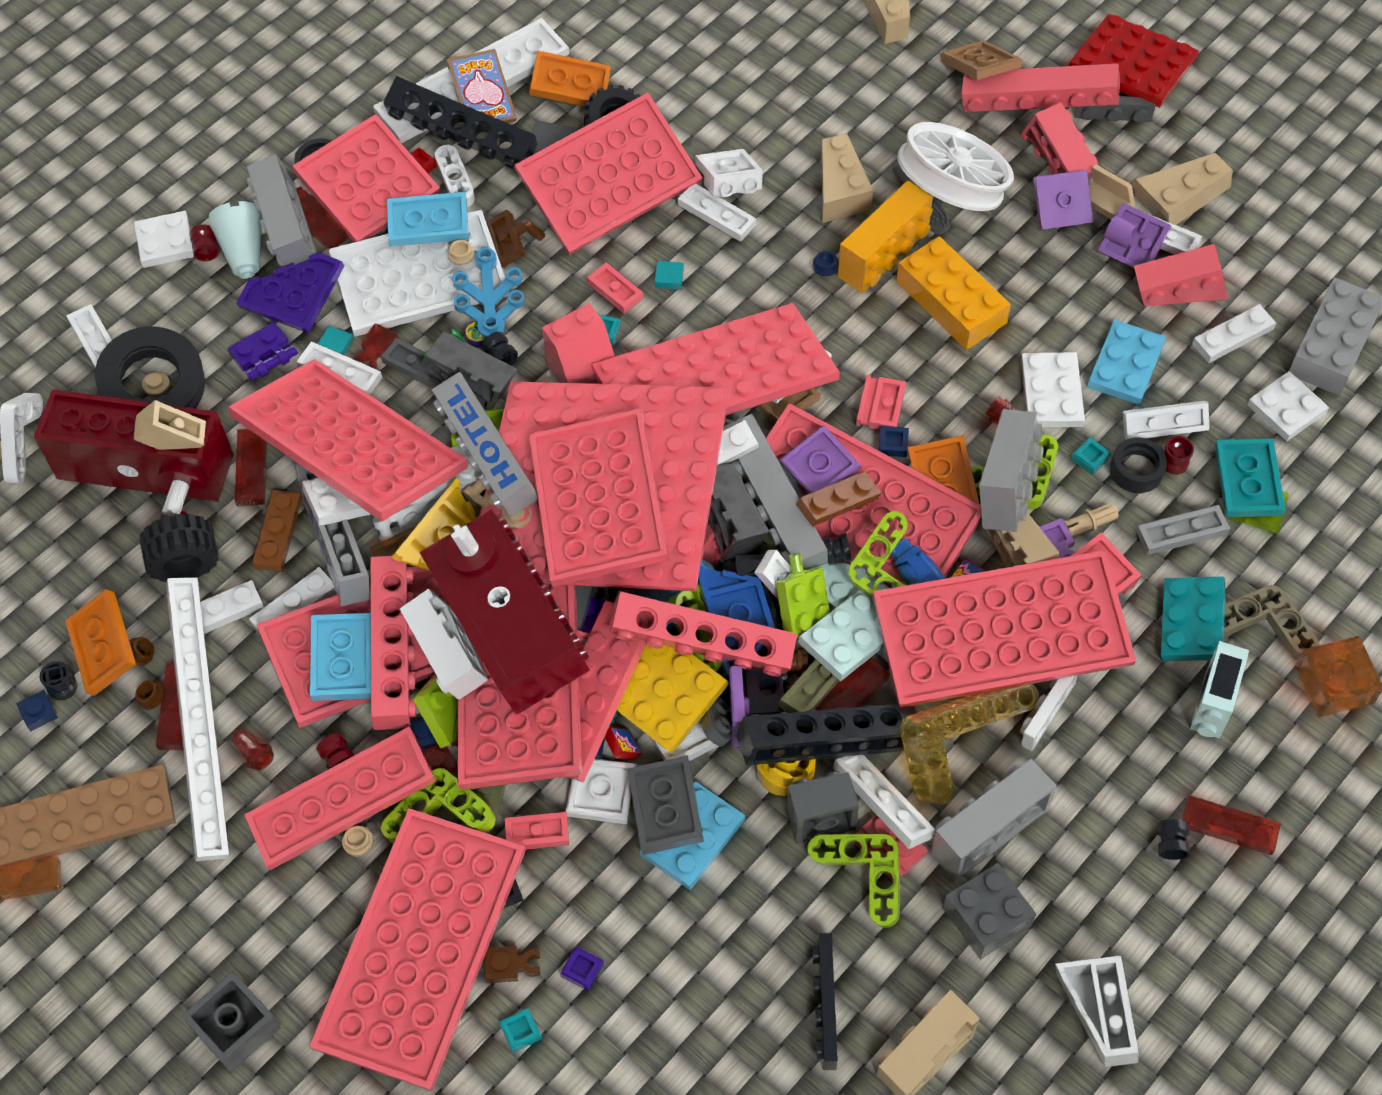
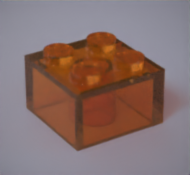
(1338, 676)

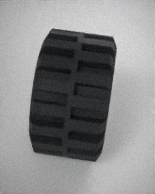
(606, 102)
(178, 547)

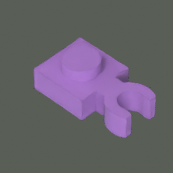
(1059, 537)

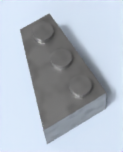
(483, 373)
(734, 515)

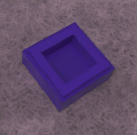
(582, 968)

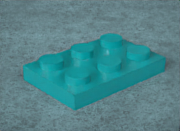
(1249, 478)
(1192, 618)

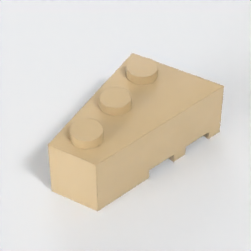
(890, 18)
(843, 179)
(1183, 188)
(1024, 546)
(928, 1046)

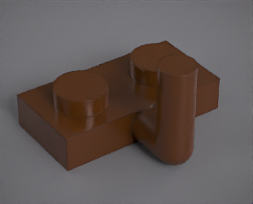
(507, 234)

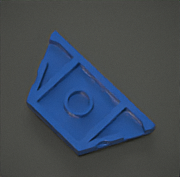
(735, 598)

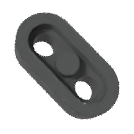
(718, 723)

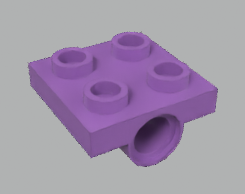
(1133, 237)

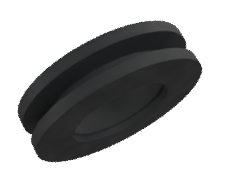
(151, 343)

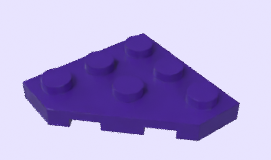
(293, 292)

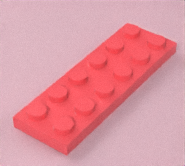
(602, 687)
(339, 798)

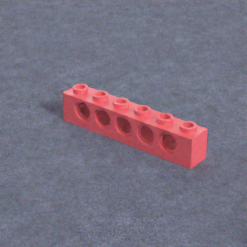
(779, 643)
(387, 711)

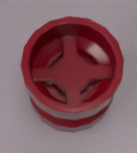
(204, 243)
(1178, 454)
(334, 750)

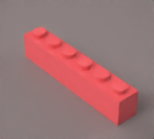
(1043, 88)

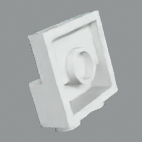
(729, 172)

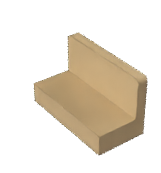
(1109, 192)

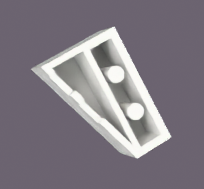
(444, 644)
(1103, 1006)

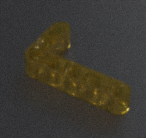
(958, 721)

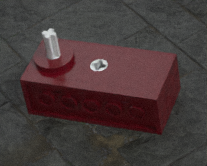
(94, 443)
(506, 610)

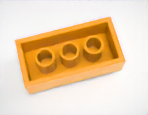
(885, 237)
(953, 293)

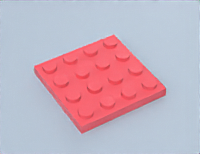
(359, 174)

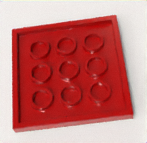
(1147, 60)

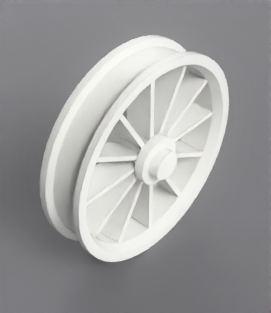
(955, 166)

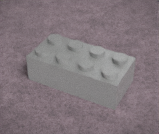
(281, 212)
(1336, 336)
(1010, 470)
(992, 818)

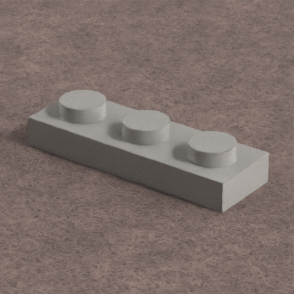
(1182, 529)

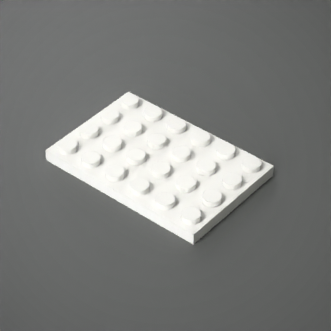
(408, 280)

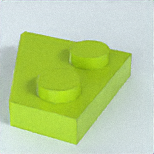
(437, 710)

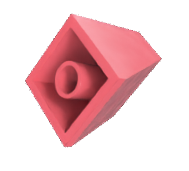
(575, 344)

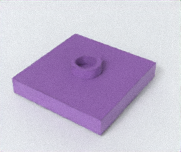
(1063, 199)
(820, 461)
(738, 703)

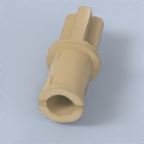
(1092, 519)

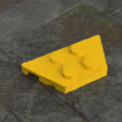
(435, 525)

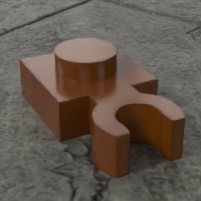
(504, 964)

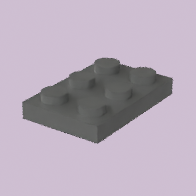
(665, 805)

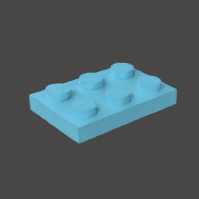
(427, 219)
(1126, 362)
(340, 657)
(718, 825)

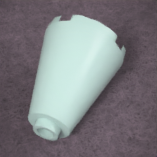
(238, 236)

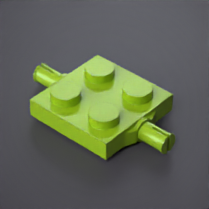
(802, 597)

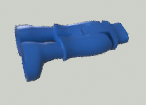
(913, 564)

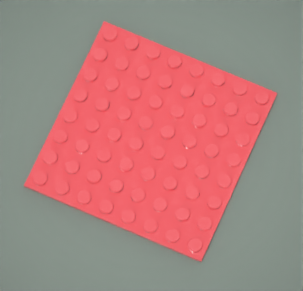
(684, 447)

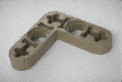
(1272, 613)

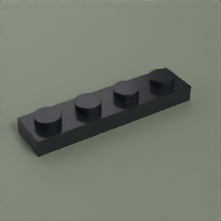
(825, 1014)

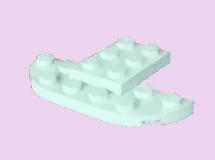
(850, 630)

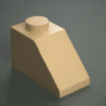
(168, 428)

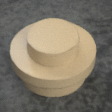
(461, 252)
(156, 384)
(357, 841)

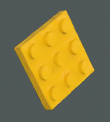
(669, 695)

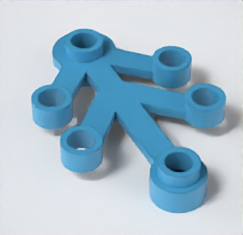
(489, 296)

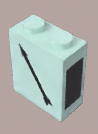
(1219, 690)

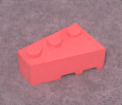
(1059, 141)
(1182, 278)

